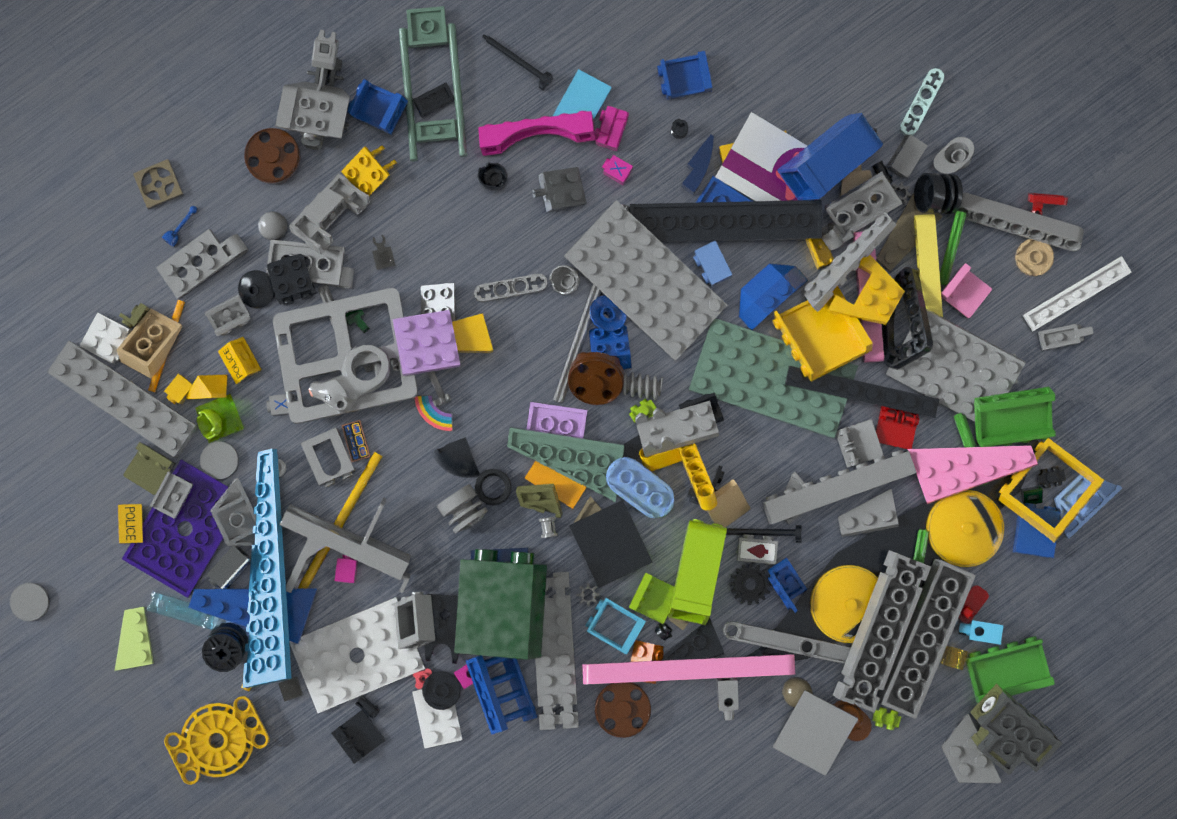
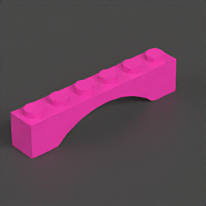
(498, 137)

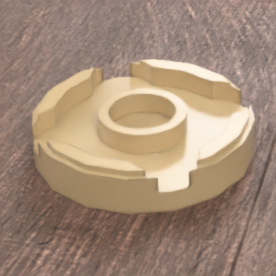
(1034, 257)

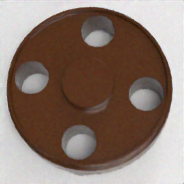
(272, 156)
(595, 378)
(622, 709)

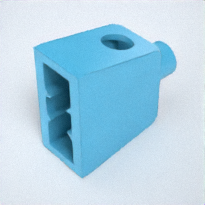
(992, 632)

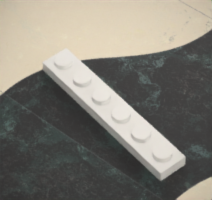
(1077, 293)

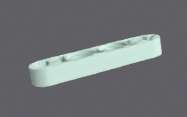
(920, 101)

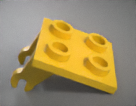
(365, 170)

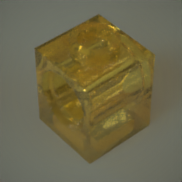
(954, 657)

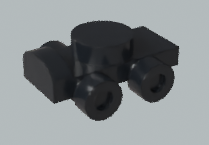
(1055, 476)

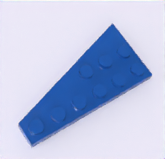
(233, 607)

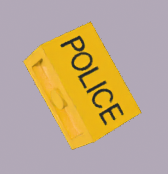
(239, 359)
(130, 523)

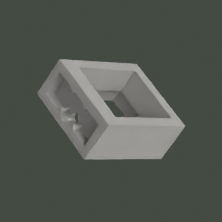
(422, 618)

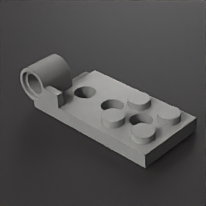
(333, 275)

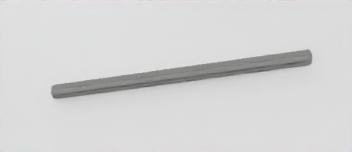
(578, 341)

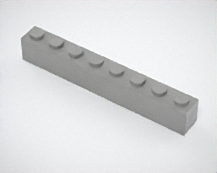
(839, 487)

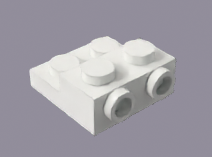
(104, 338)

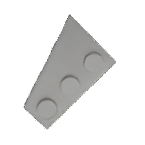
(870, 516)

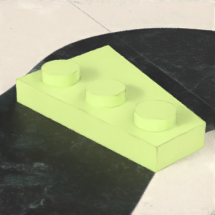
(134, 640)

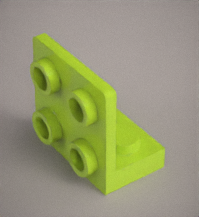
(653, 598)

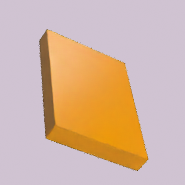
(567, 489)

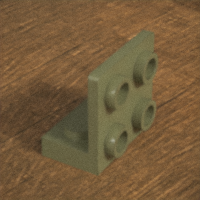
(148, 468)

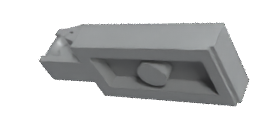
(1063, 336)

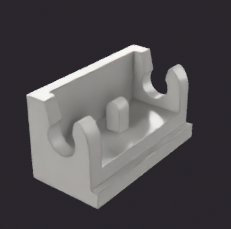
(906, 156)

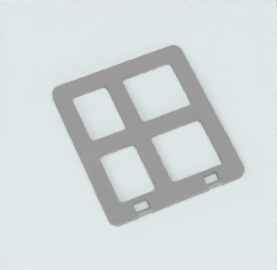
(337, 309)

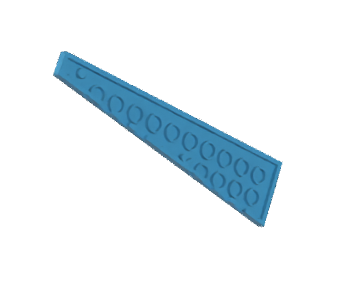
(268, 626)

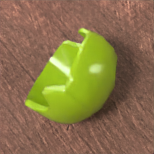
(209, 423)

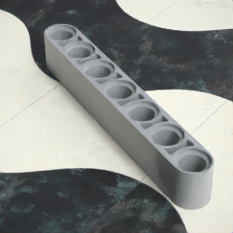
(1022, 222)

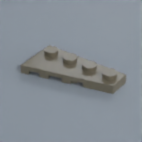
(902, 237)

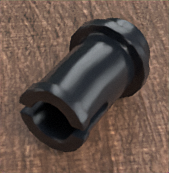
(880, 167)
(367, 707)

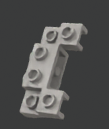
(325, 209)

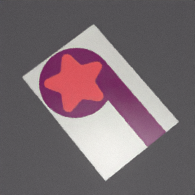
(755, 160)

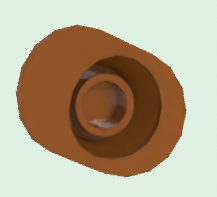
(863, 725)

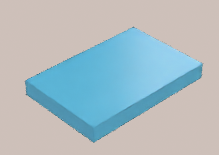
(583, 94)

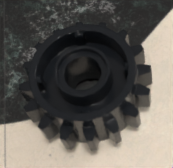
(759, 578)

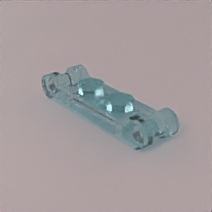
(178, 610)

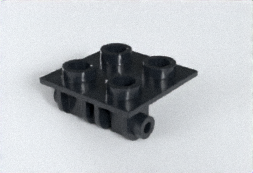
(358, 736)

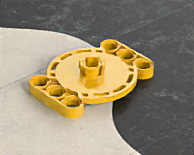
(199, 737)

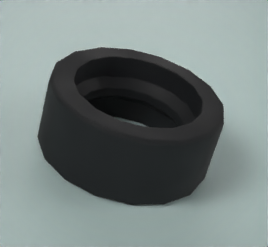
(493, 472)

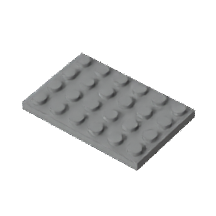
(959, 367)

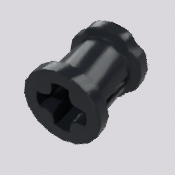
(677, 134)

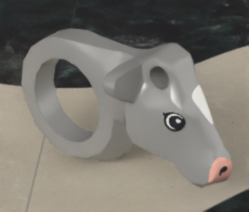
(347, 389)

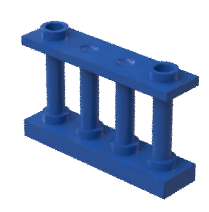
(490, 702)

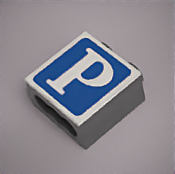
(229, 568)

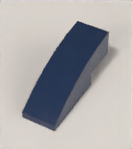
(698, 166)

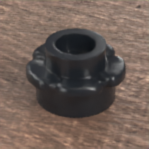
(663, 631)

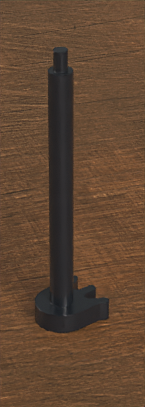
(544, 78)
(797, 532)

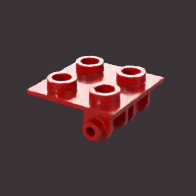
(896, 428)

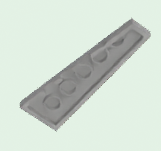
(821, 288)

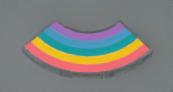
(432, 414)

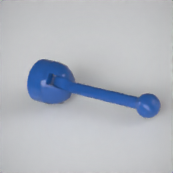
(171, 236)

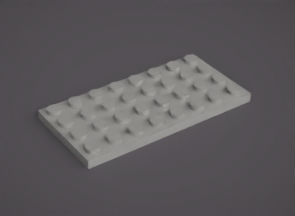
(645, 280)

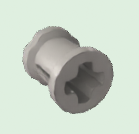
(548, 527)

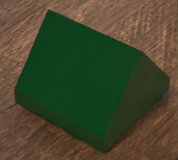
(1032, 495)

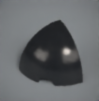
(457, 459)

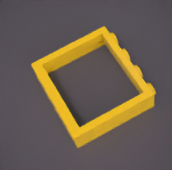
(1033, 519)

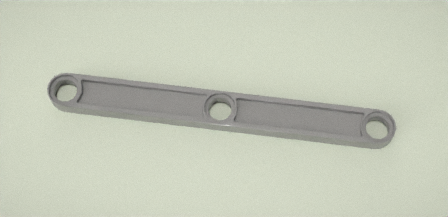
(788, 642)

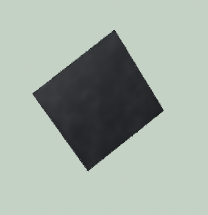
(610, 543)

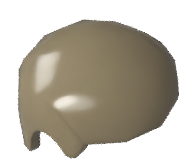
(794, 689)

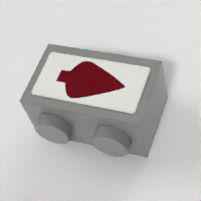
(757, 550)

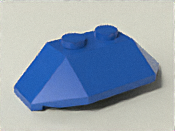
(768, 291)

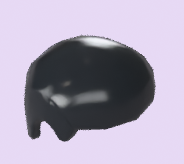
(492, 176)

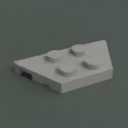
(235, 516)
(966, 758)

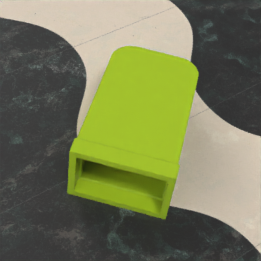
(697, 572)

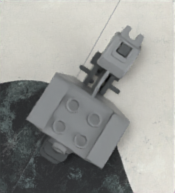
(315, 107)

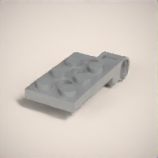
(840, 231)
(227, 253)

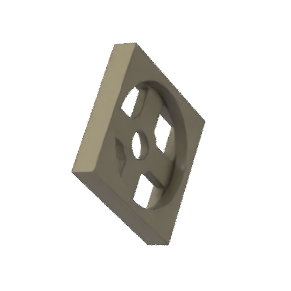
(176, 192)

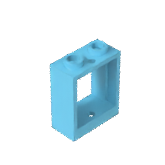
(631, 637)

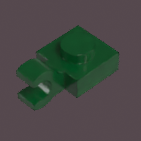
(355, 317)

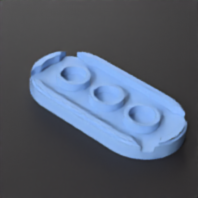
(640, 487)

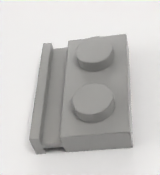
(171, 495)

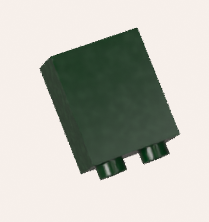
(500, 606)

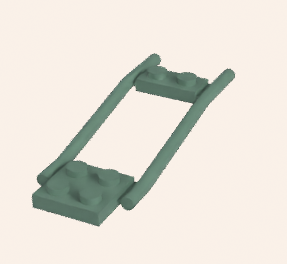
(425, 29)

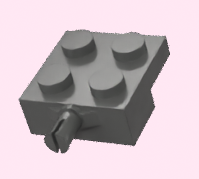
(561, 189)

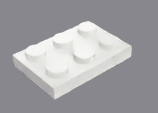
(436, 726)

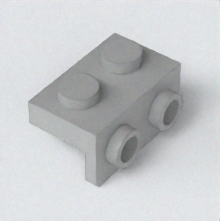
(228, 315)

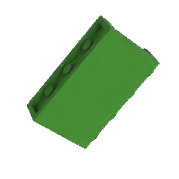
(1014, 417)
(1013, 668)

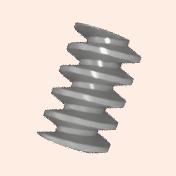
(642, 386)

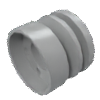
(462, 509)

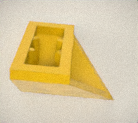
(208, 387)

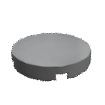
(219, 460)
(29, 601)

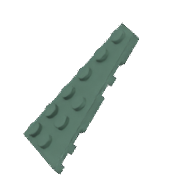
(573, 457)

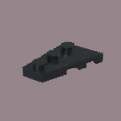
(700, 644)

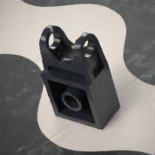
(444, 629)

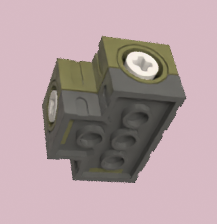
(1011, 732)

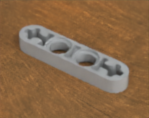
(510, 284)

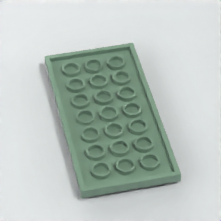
(752, 372)

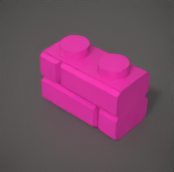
(612, 128)

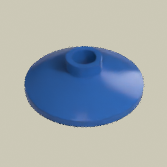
(604, 305)

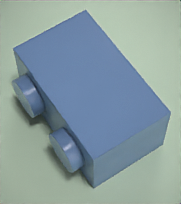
(712, 264)

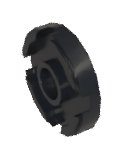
(441, 690)

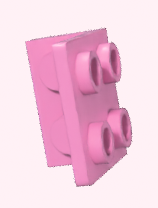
(965, 291)

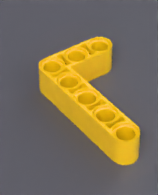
(694, 467)

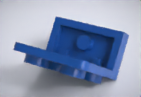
(612, 343)
(786, 582)

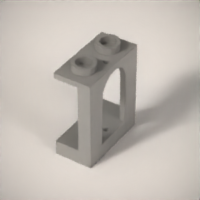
(346, 464)

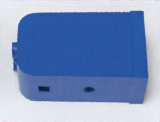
(830, 157)

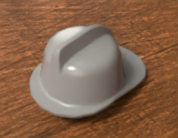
(954, 155)

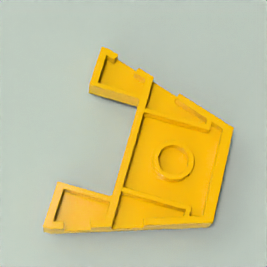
(876, 299)

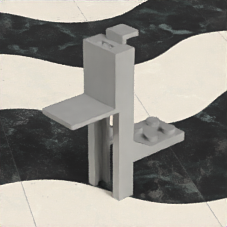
(324, 533)

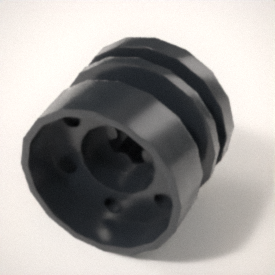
(938, 193)
(227, 637)

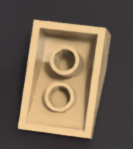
(149, 343)

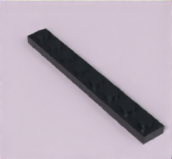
(864, 392)

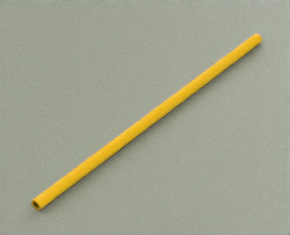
(340, 521)

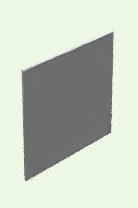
(815, 732)

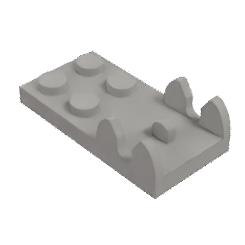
(676, 428)

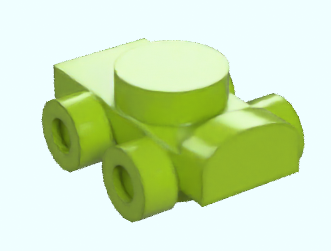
(646, 408)
(890, 719)

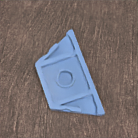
(1070, 495)

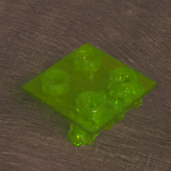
(227, 410)

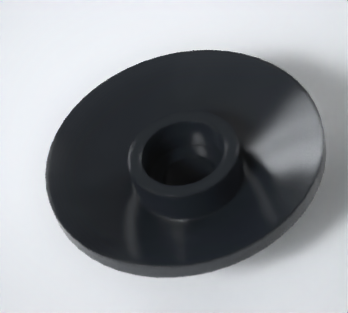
(263, 285)

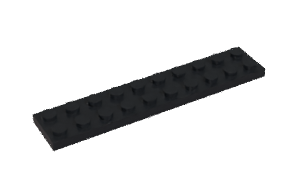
(731, 220)

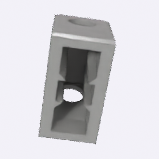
(727, 689)

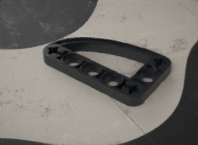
(917, 344)

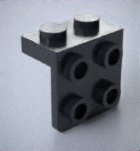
(291, 279)
(717, 479)

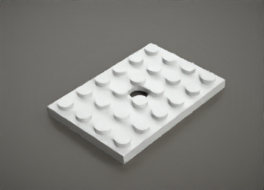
(327, 662)

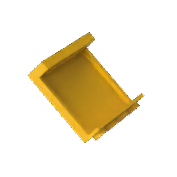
(821, 338)

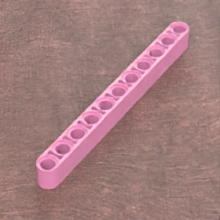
(688, 669)

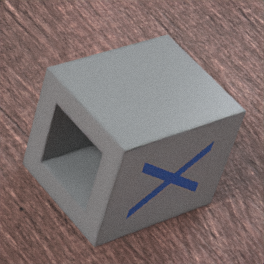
(278, 404)

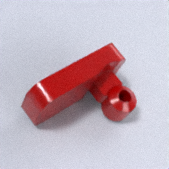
(1038, 200)
(975, 600)

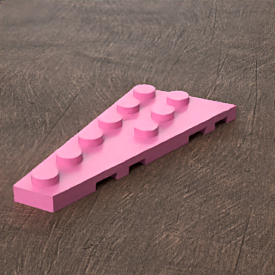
(955, 470)

